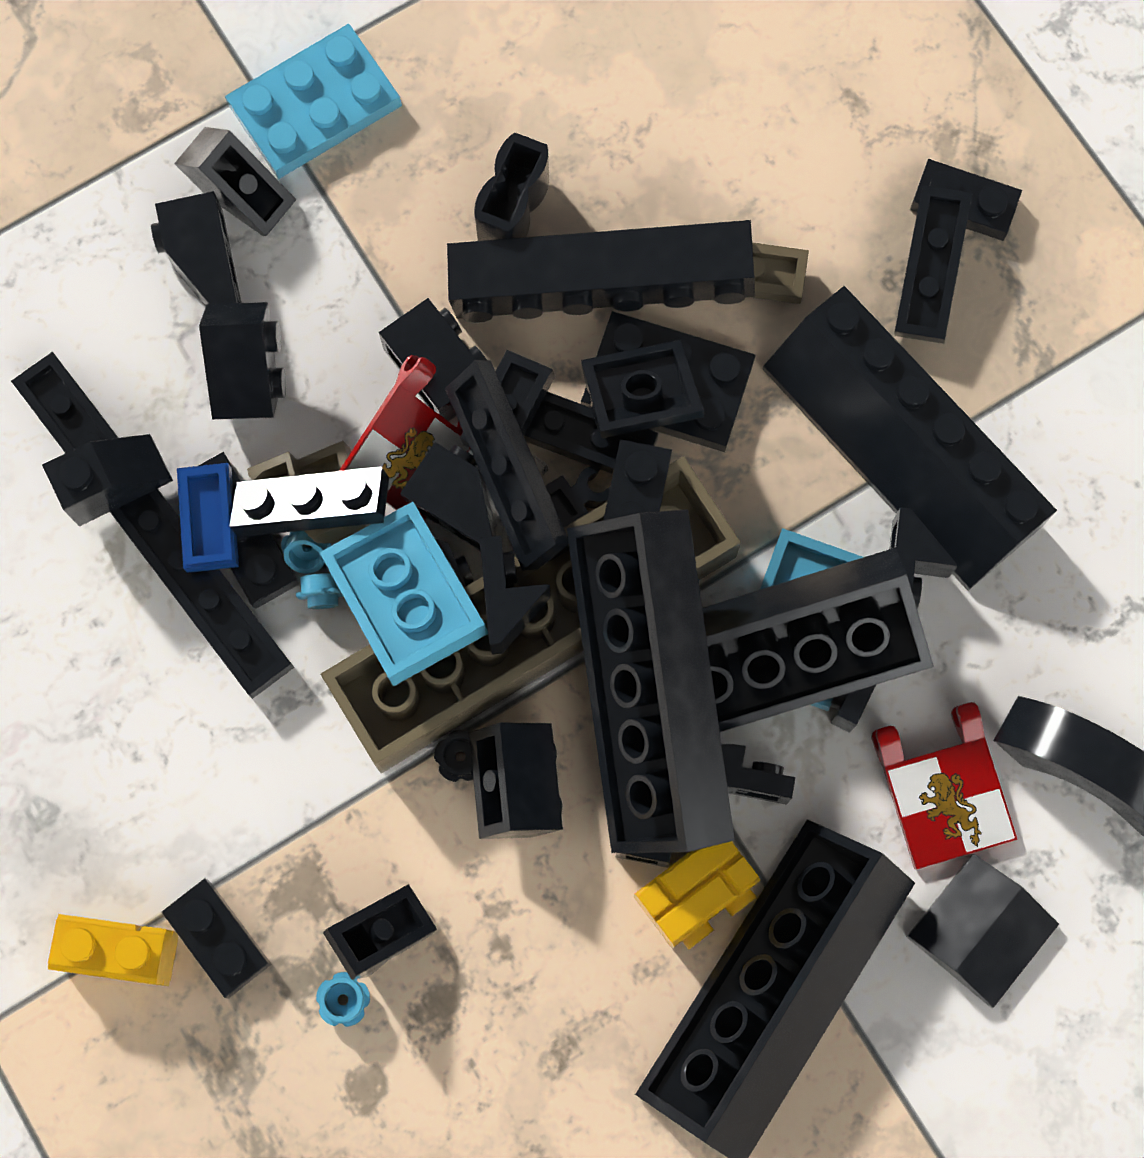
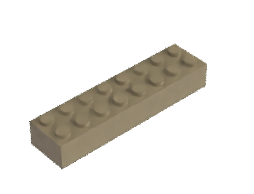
(430, 704)

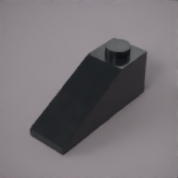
(198, 246)

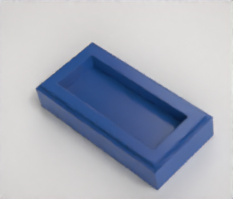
(205, 517)

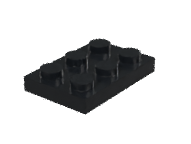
(717, 371)

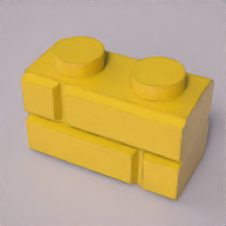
(697, 890)
(113, 950)

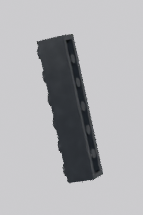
(601, 271)

